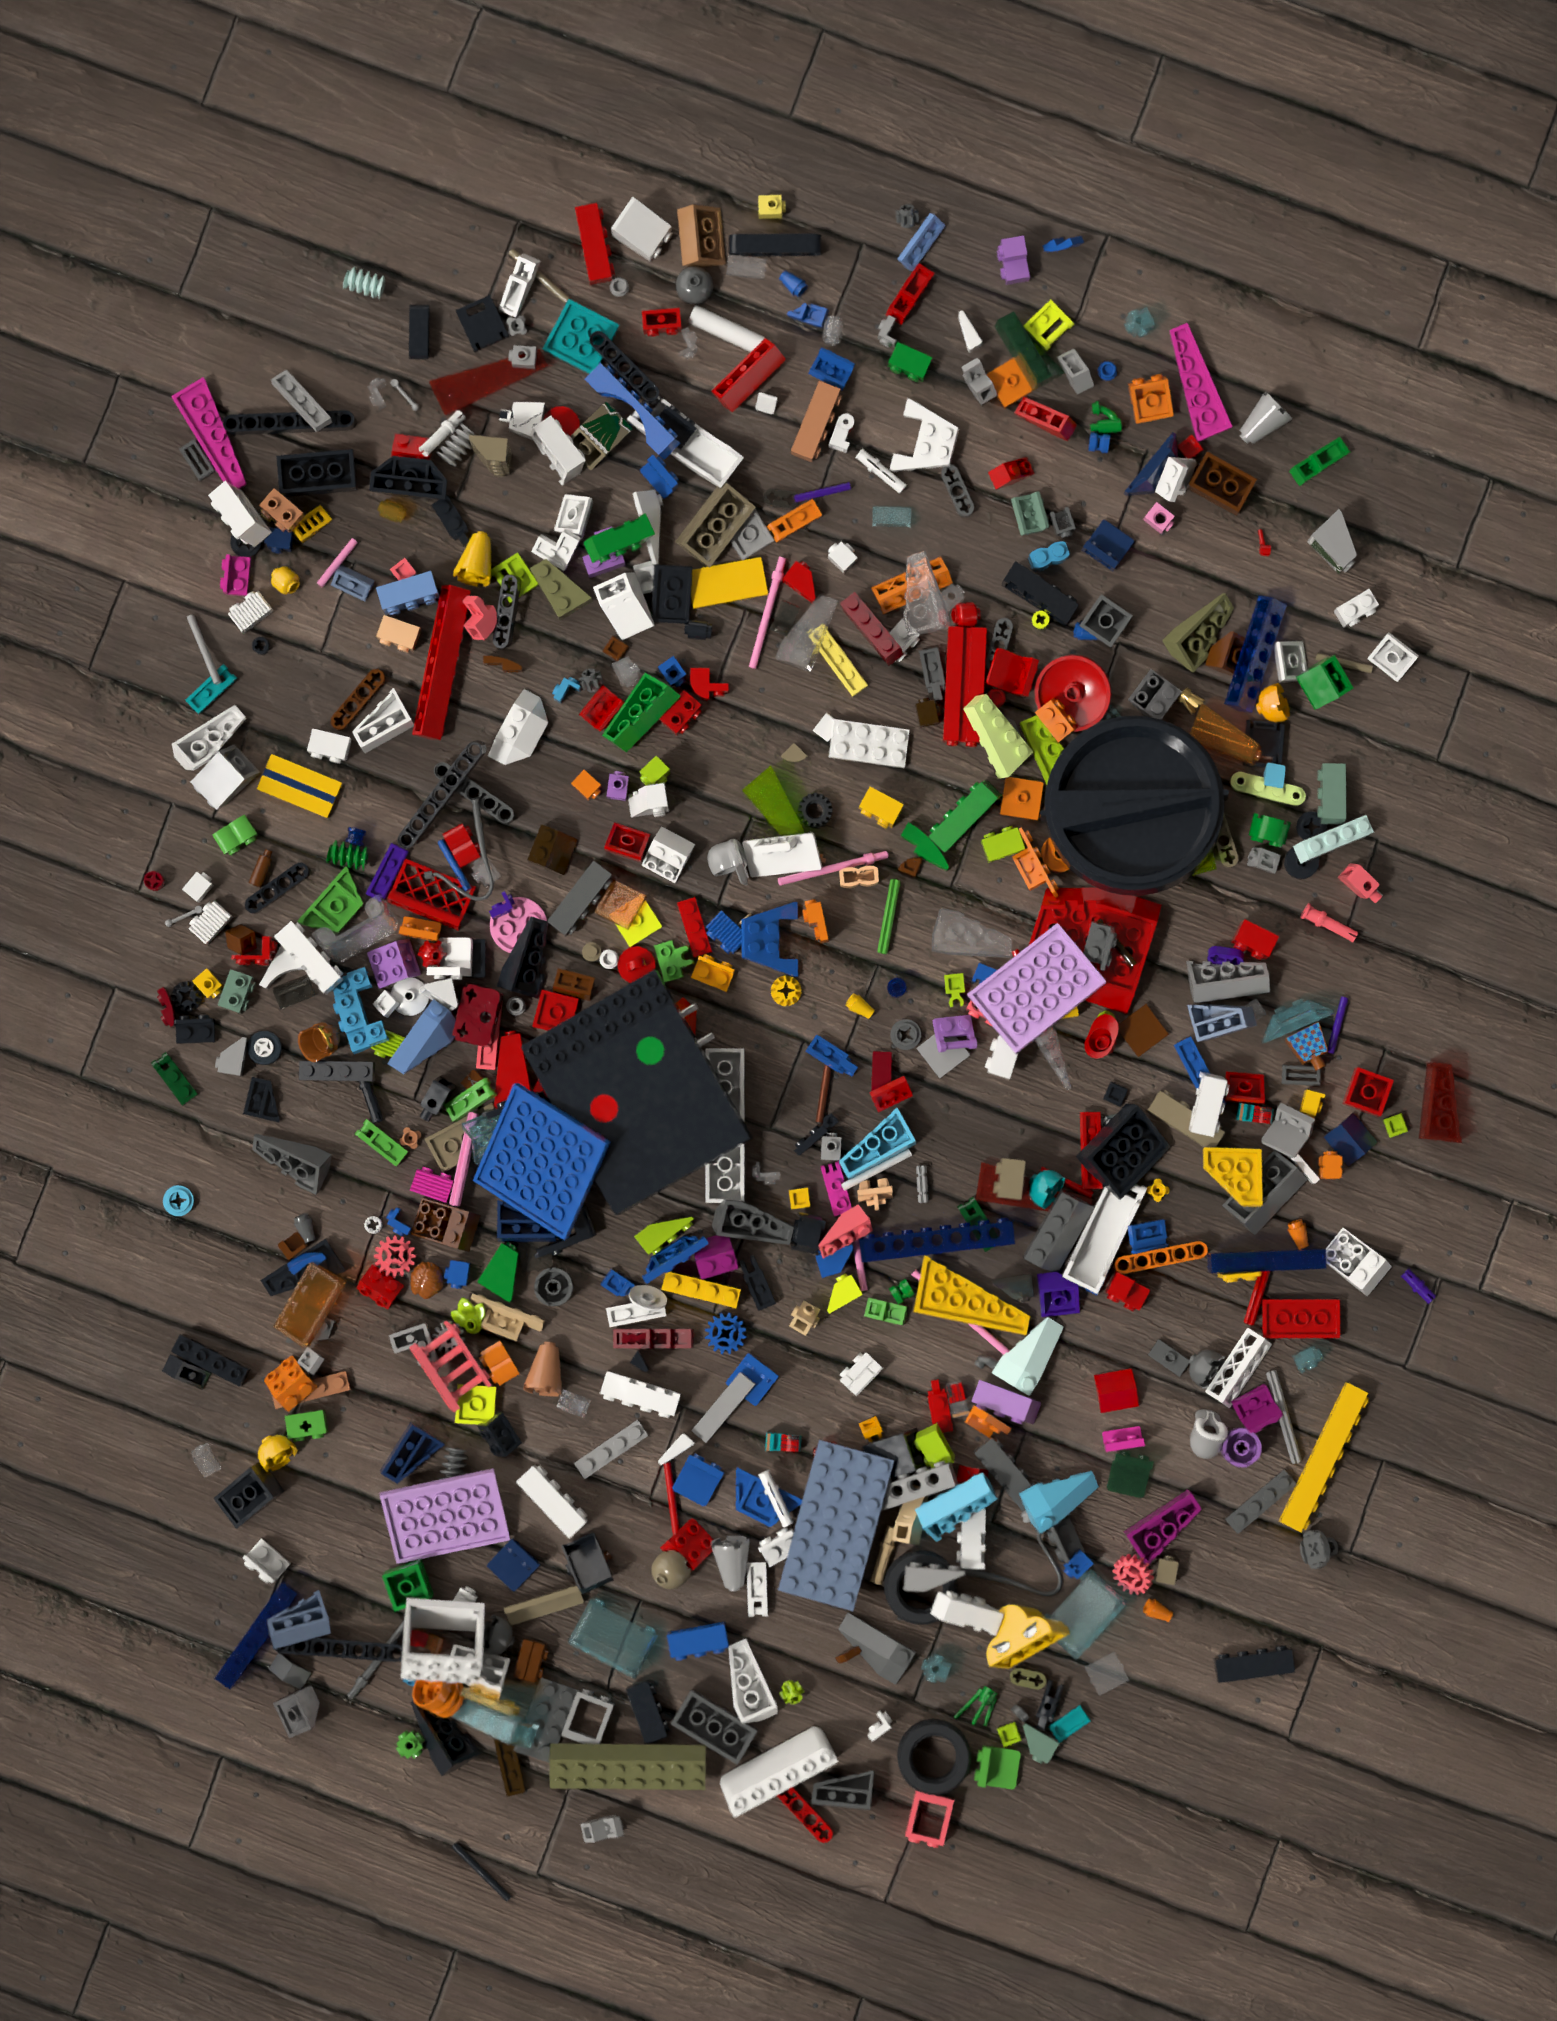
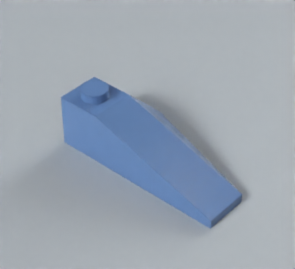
(426, 1037)

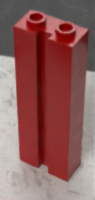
(963, 682)

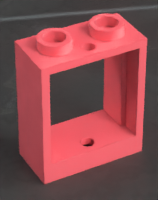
(936, 1799)

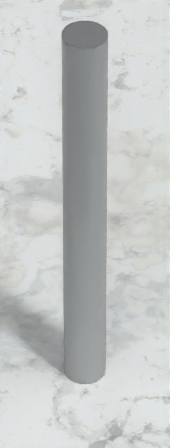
(204, 650)

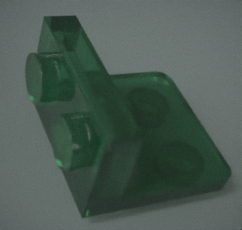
(1129, 1474)

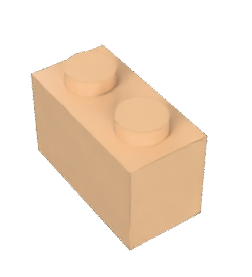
(398, 633)

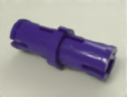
(1418, 1286)

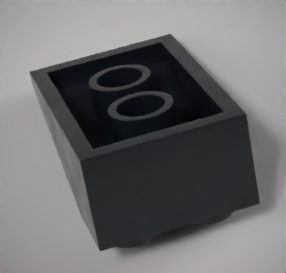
(248, 1494)

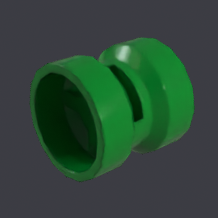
(905, 1289)

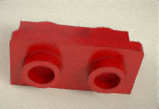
(891, 1094)

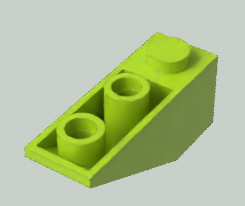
(656, 1234)

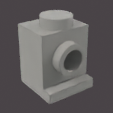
(528, 361)

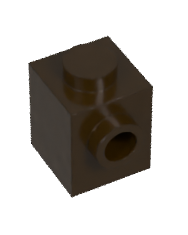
(927, 712)

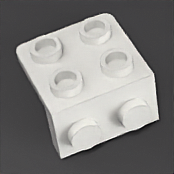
(1175, 477)
(458, 959)

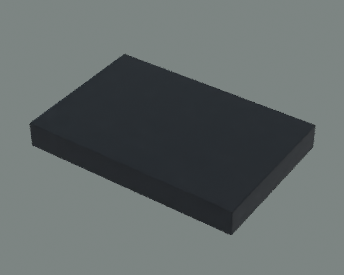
(671, 593)

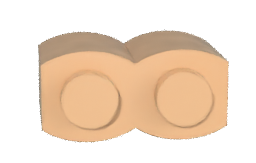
(852, 877)

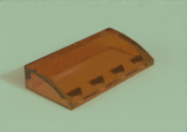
(309, 1304)

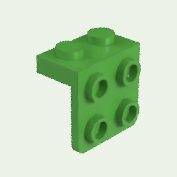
(997, 1767)

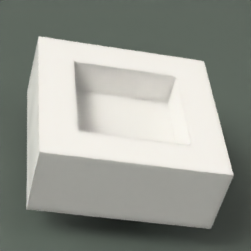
(386, 1003)

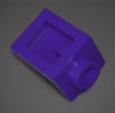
(501, 909)

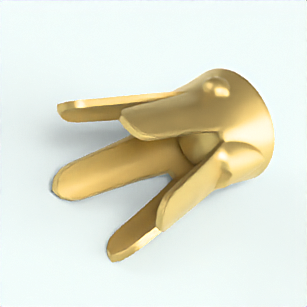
(1190, 699)

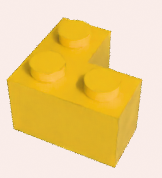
(881, 807)

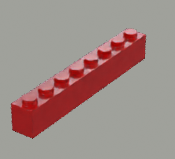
(441, 663)

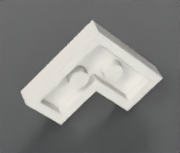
(557, 553)

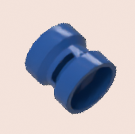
(1103, 442)

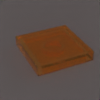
(620, 904)

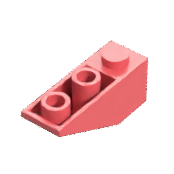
(847, 1229)

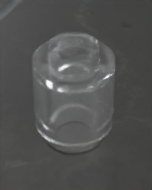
(832, 330)

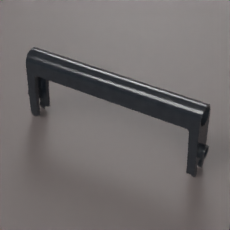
(583, 1226)

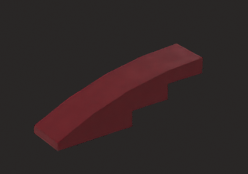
(653, 1338)

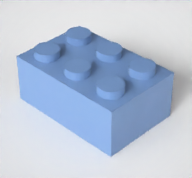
(408, 593)

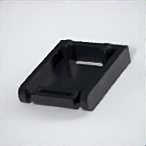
(482, 326)
(1269, 740)

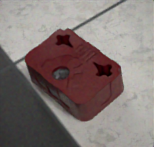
(471, 1015)

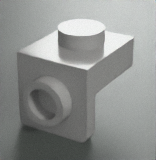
(885, 328)

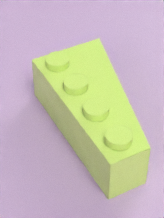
(997, 736)

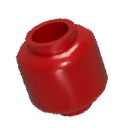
(965, 614)

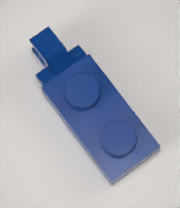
(831, 1056)

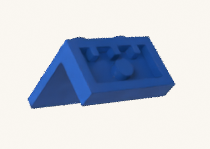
(759, 1374)

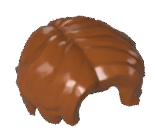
(426, 1280)

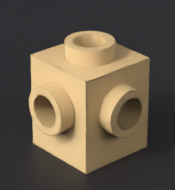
(804, 1317)

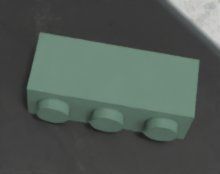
(1332, 793)

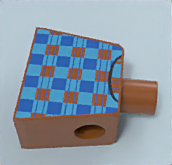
(1309, 1045)

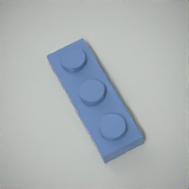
(921, 242)

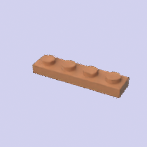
(326, 1386)

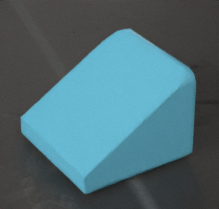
(1274, 775)

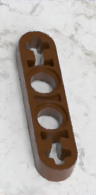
(354, 697)

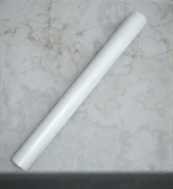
(877, 1169)

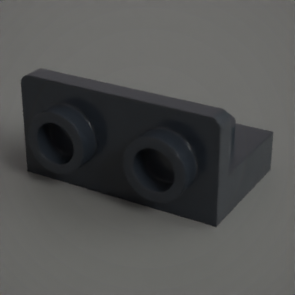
(195, 1030)
(499, 1435)

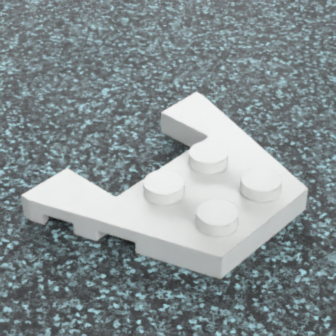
(934, 442)

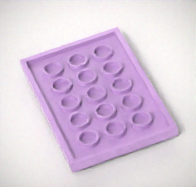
(1036, 988)
(445, 1516)

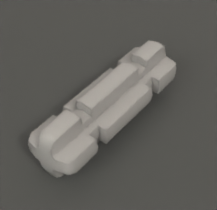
(922, 1185)

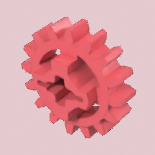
(389, 1250)
(1133, 1574)

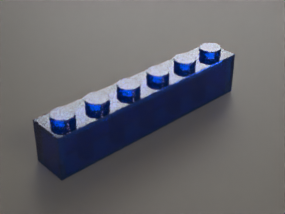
(1266, 1260)

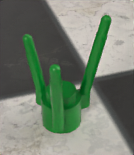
(987, 1697)

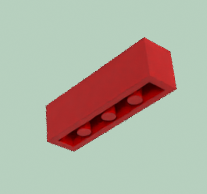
(593, 243)
(748, 375)

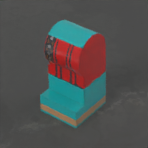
(1254, 1113)
(782, 1442)

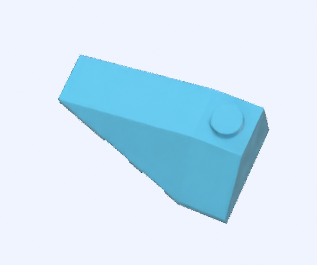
(1054, 1501)

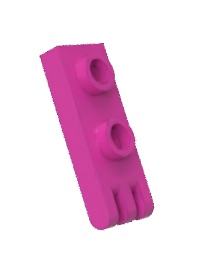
(838, 1197)

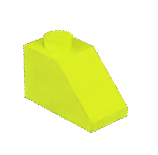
(843, 1292)

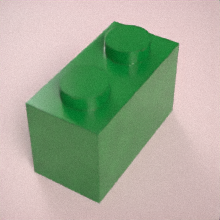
(909, 362)

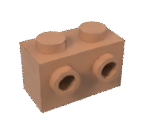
(281, 511)

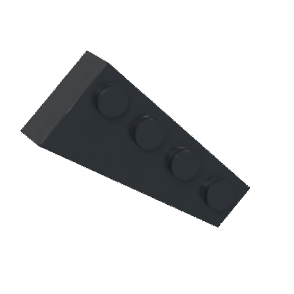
(1040, 593)

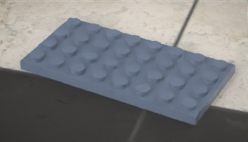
(836, 1525)

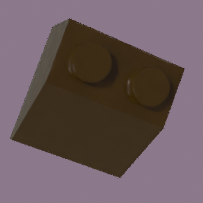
(552, 849)

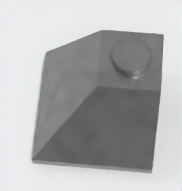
(298, 1711)

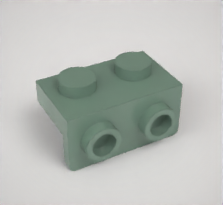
(1030, 513)

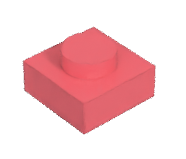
(403, 570)

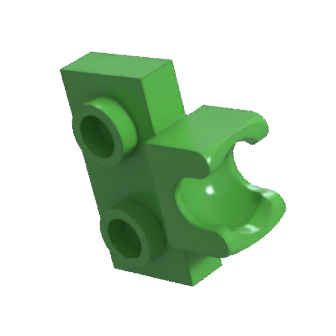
(672, 960)

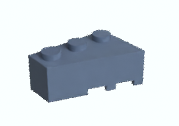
(299, 1623)

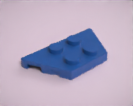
(672, 1255)
(755, 1503)

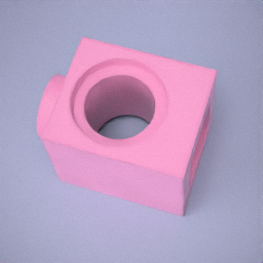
(1156, 510)

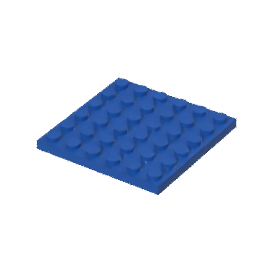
(541, 1161)

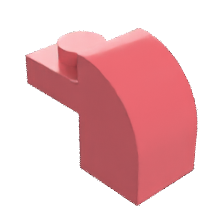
(482, 620)

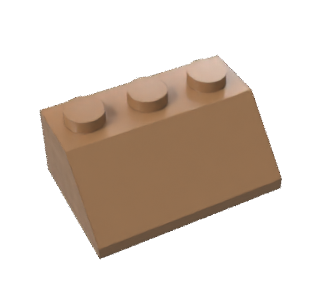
(701, 236)

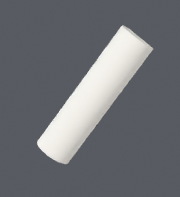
(724, 329)

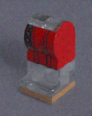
(957, 1399)

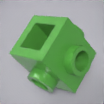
(413, 1737)

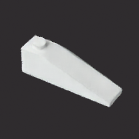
(205, 741)

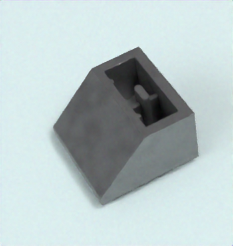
(1154, 695)

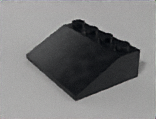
(1123, 1150)

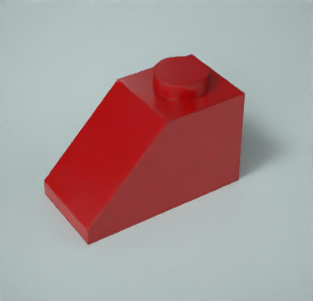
(800, 580)

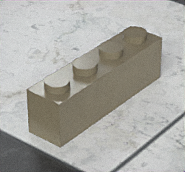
(1178, 1117)

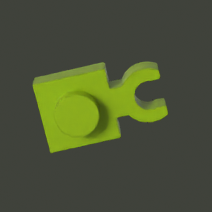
(954, 985)

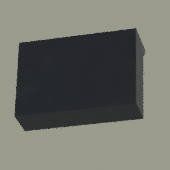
(587, 1563)

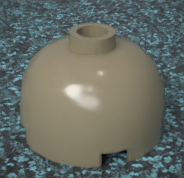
(670, 1570)

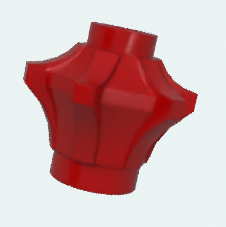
(431, 953)

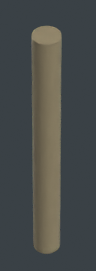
(544, 280)

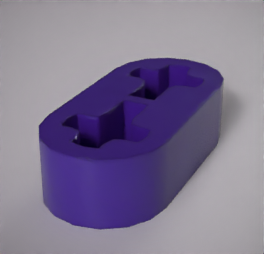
(1224, 954)

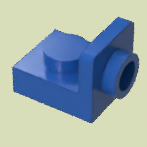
(1077, 1565)

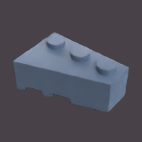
(1219, 1020)

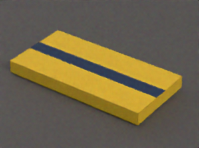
(299, 786)

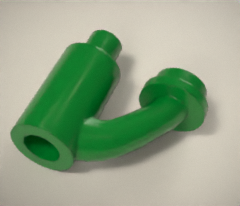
(1111, 425)

